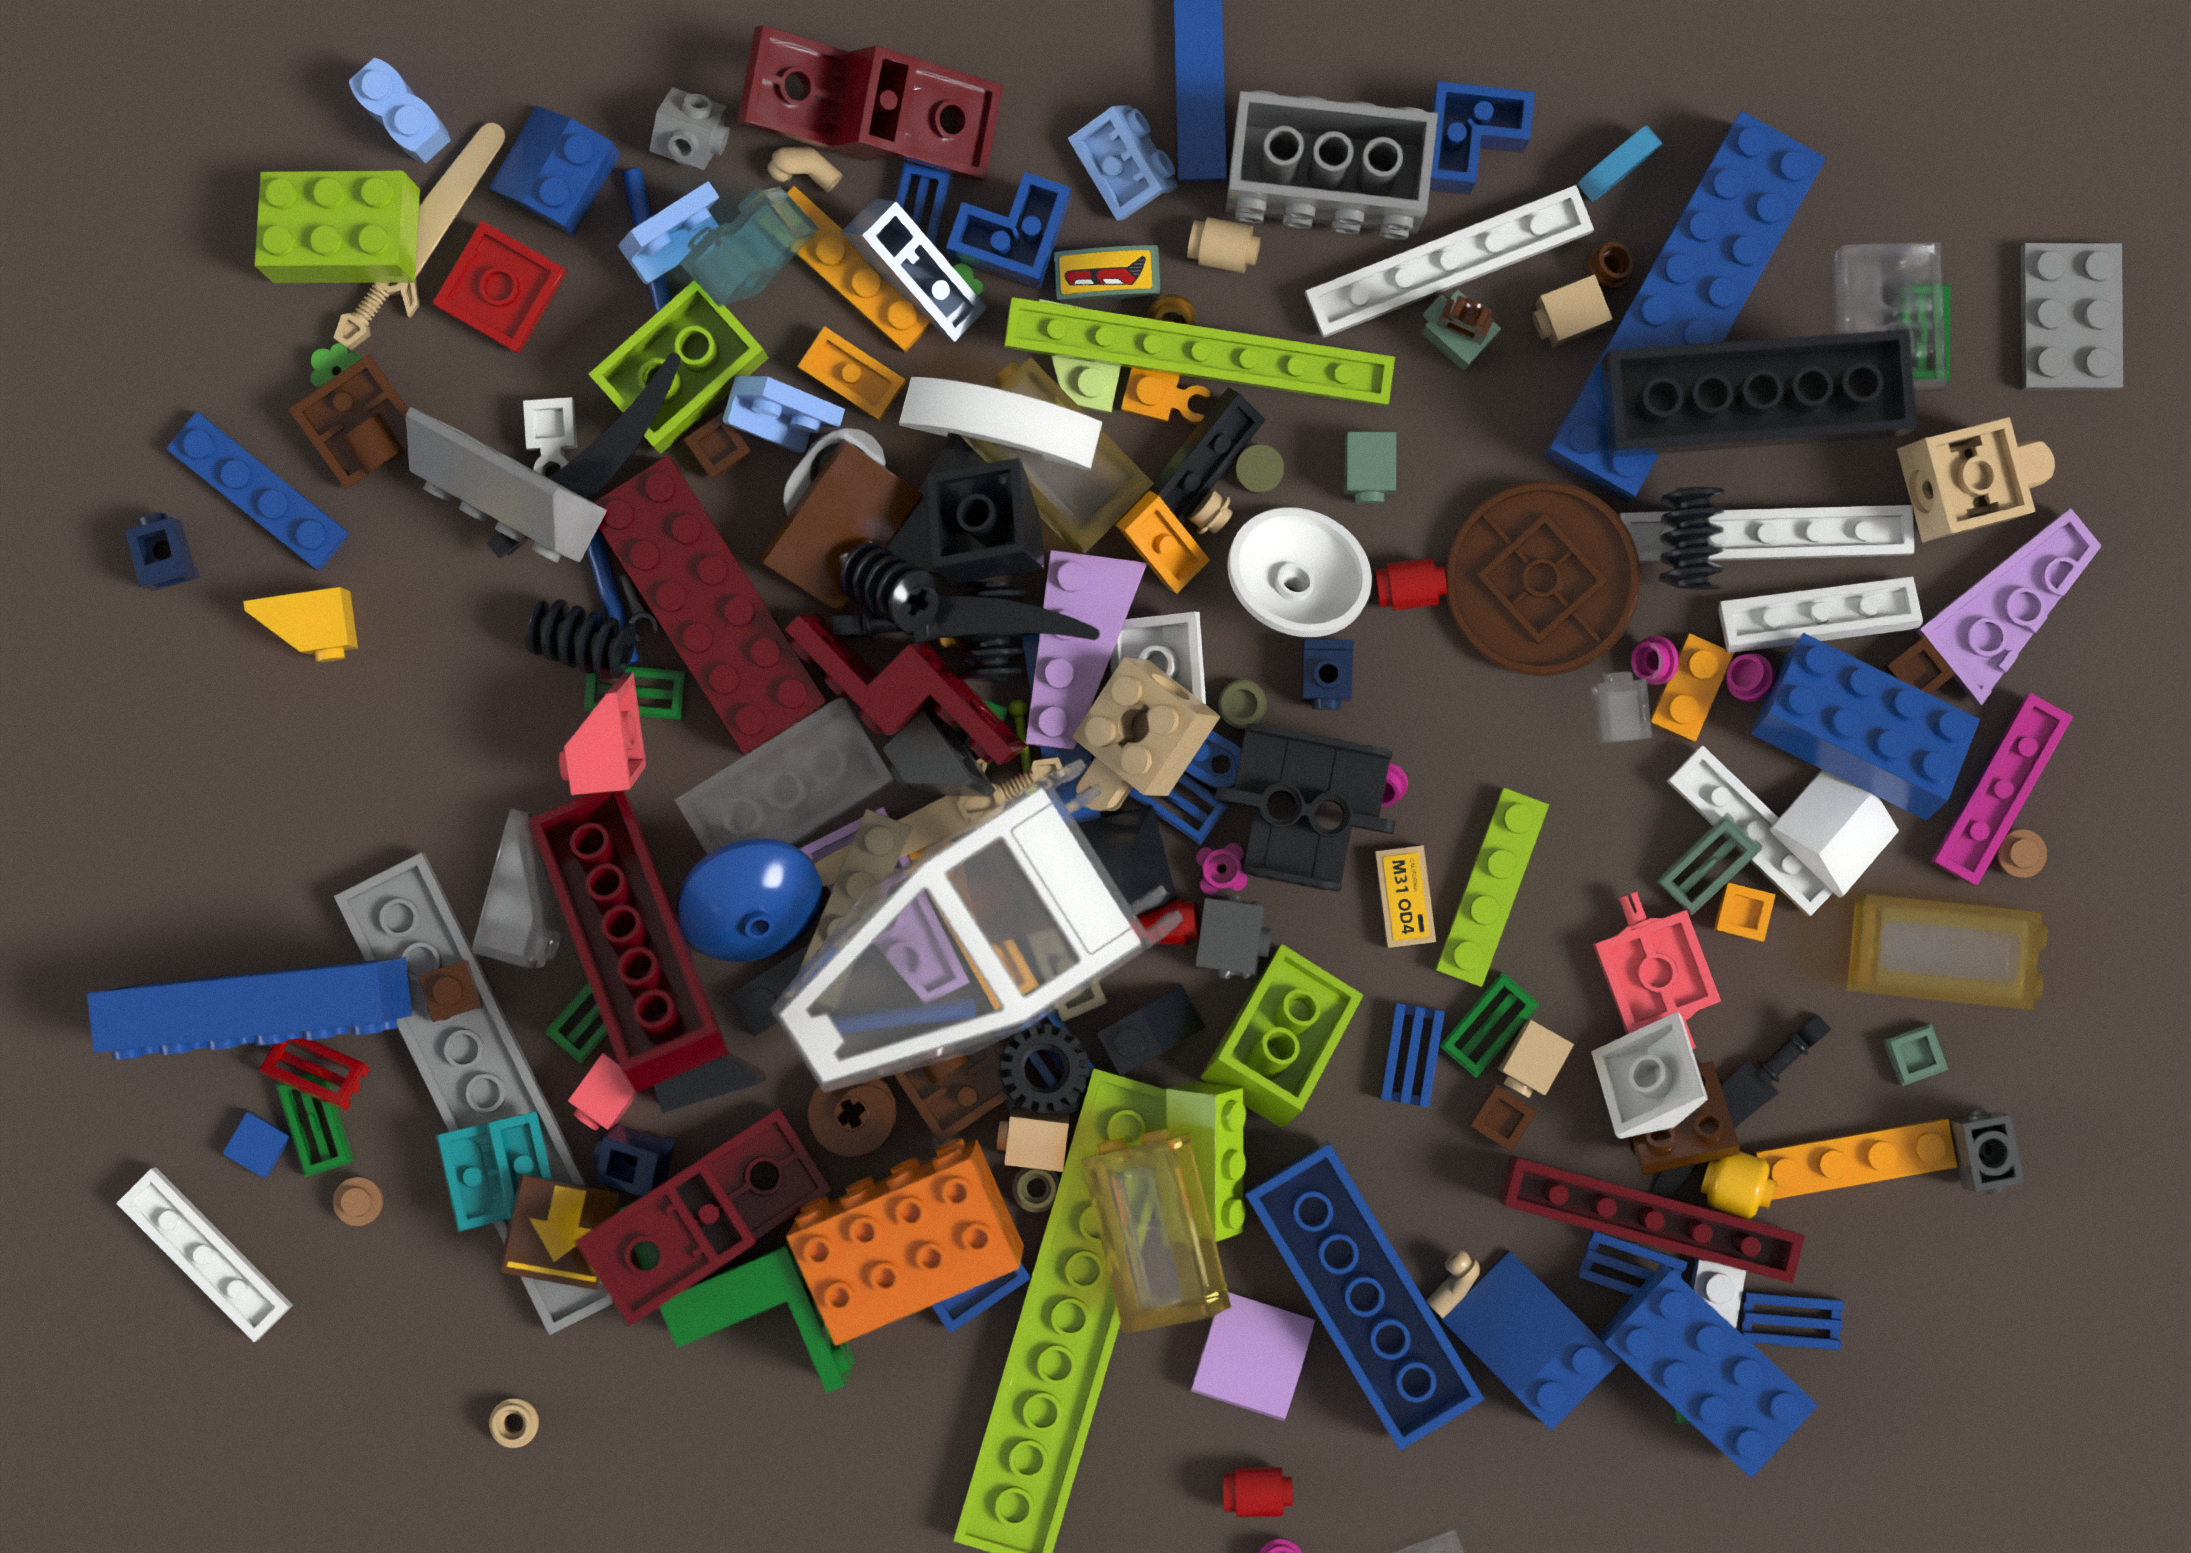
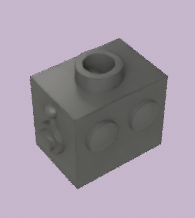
(1232, 937)
(2001, 1160)

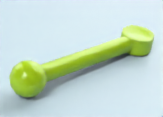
(1018, 710)

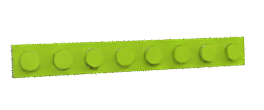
(1199, 352)

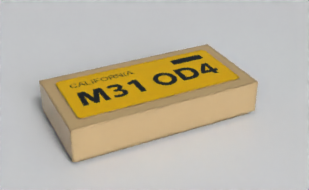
(1405, 896)

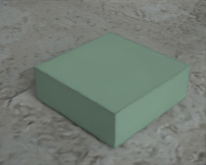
(1915, 1054)

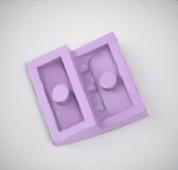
(1253, 1357)

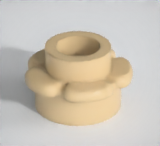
(1211, 513)

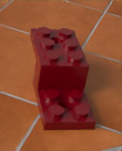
(870, 103)
(904, 689)
(702, 1217)

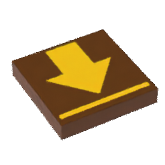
(545, 1224)

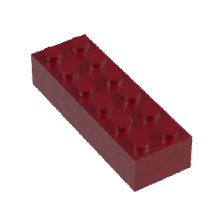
(708, 605)
(628, 938)

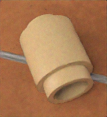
(1223, 244)

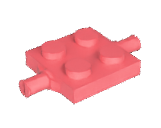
(1655, 968)

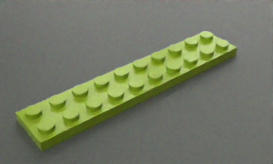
(1057, 1346)

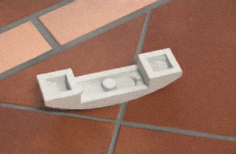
(1001, 418)

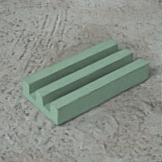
(1738, 835)

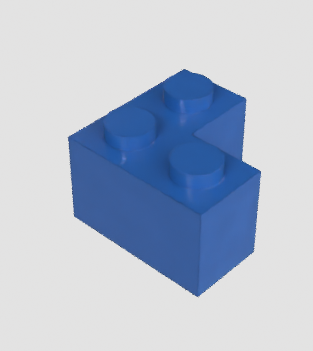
(1471, 120)
(1017, 244)

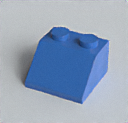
(555, 169)

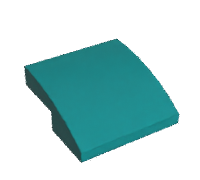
(486, 1164)

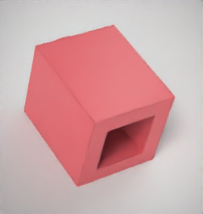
(603, 1094)

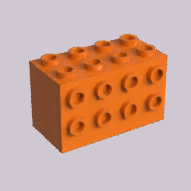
(905, 1240)

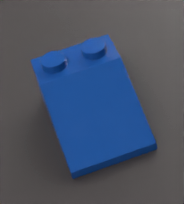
(1530, 1340)

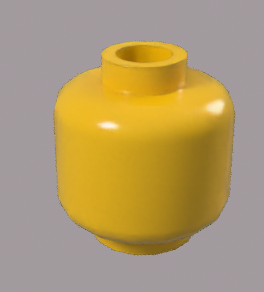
(1738, 1185)

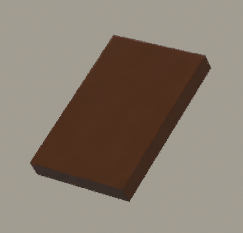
(843, 507)

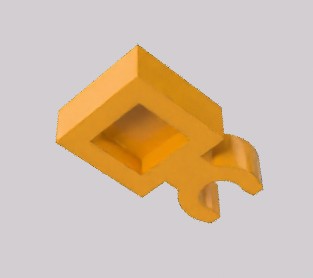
(1156, 394)

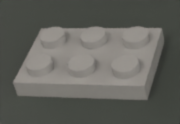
(2071, 316)

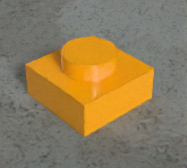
(1744, 912)

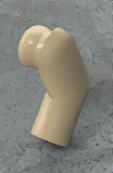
(803, 160)
(1463, 1275)

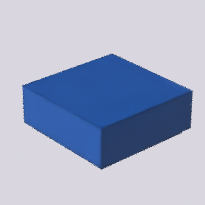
(257, 1144)

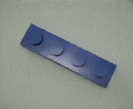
(258, 491)

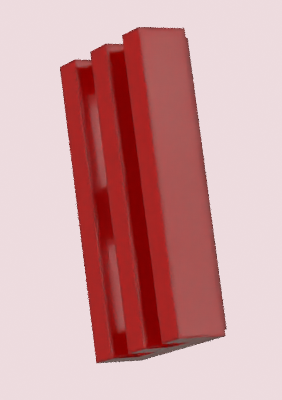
(347, 1084)

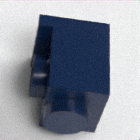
(144, 546)
(1321, 653)
(622, 1171)

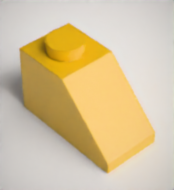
(310, 621)

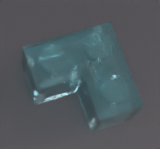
(748, 253)

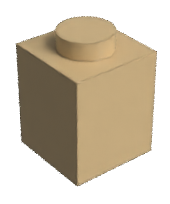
(1571, 312)
(1534, 1059)
(1034, 1139)

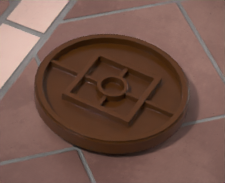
(1542, 578)

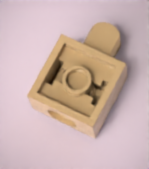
(1972, 478)
(1150, 750)

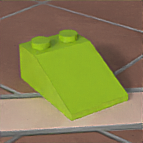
(1283, 1036)

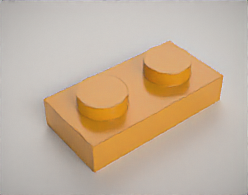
(851, 374)
(1162, 542)
(1691, 691)

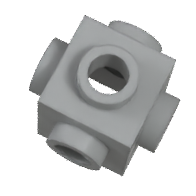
(689, 129)

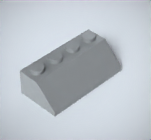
(500, 488)

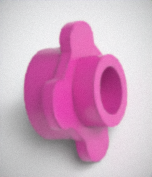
(1209, 861)

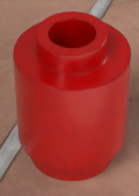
(1410, 584)
(1257, 1492)

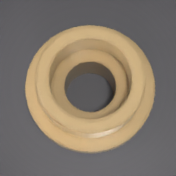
(500, 1429)

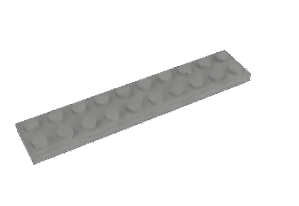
(467, 1059)

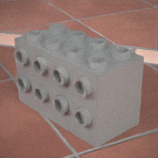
(1331, 164)

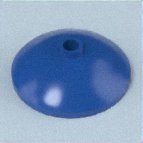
(749, 900)

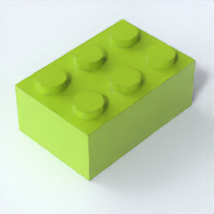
(337, 227)
(711, 351)

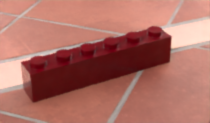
(1651, 1219)

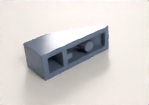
(913, 267)

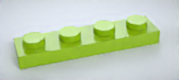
(1492, 887)

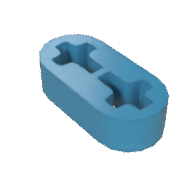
(1619, 163)

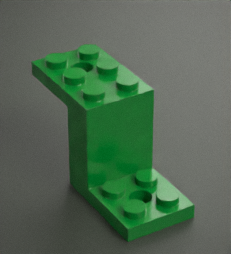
(746, 1291)

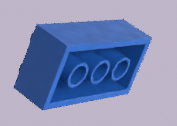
(1865, 727)
(1707, 1370)

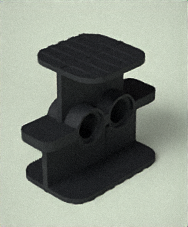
(1311, 772)

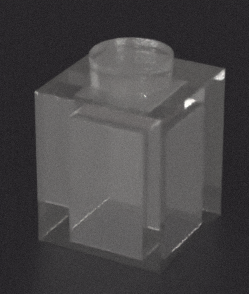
(1621, 709)

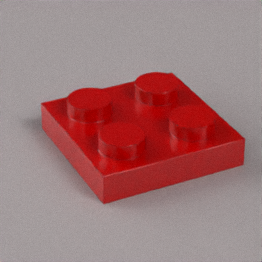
(500, 287)

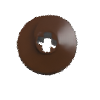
(846, 1138)

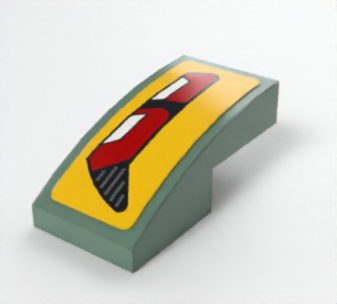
(1107, 272)

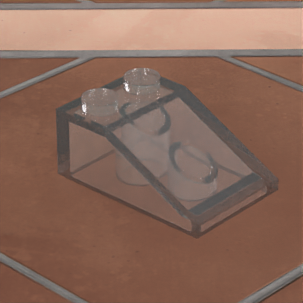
(519, 904)

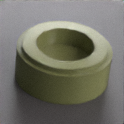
(1259, 469)
(1242, 704)

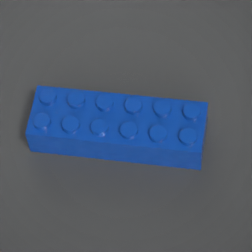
(250, 1008)
(1363, 1295)

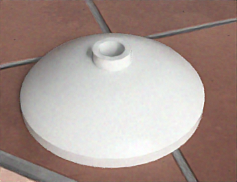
(1302, 553)

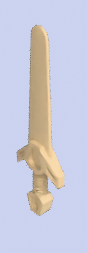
(434, 219)
(943, 816)

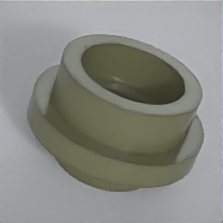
(1028, 1201)

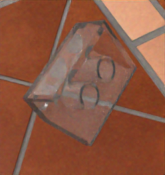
(1895, 290)

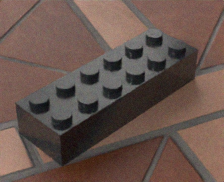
(1758, 393)

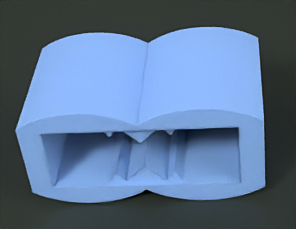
(399, 110)

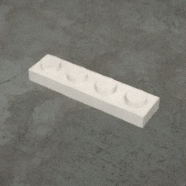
(1820, 613)
(1714, 792)
(204, 1254)

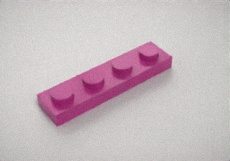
(2001, 789)

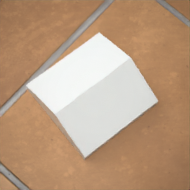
(1169, 643)
(1835, 830)
(1650, 1078)

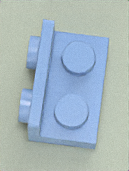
(1123, 160)
(663, 239)
(778, 412)

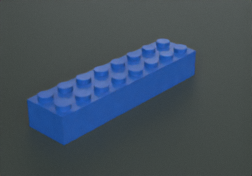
(1695, 281)

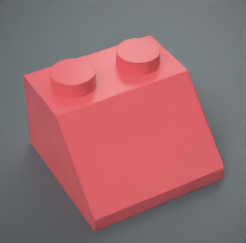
(609, 744)

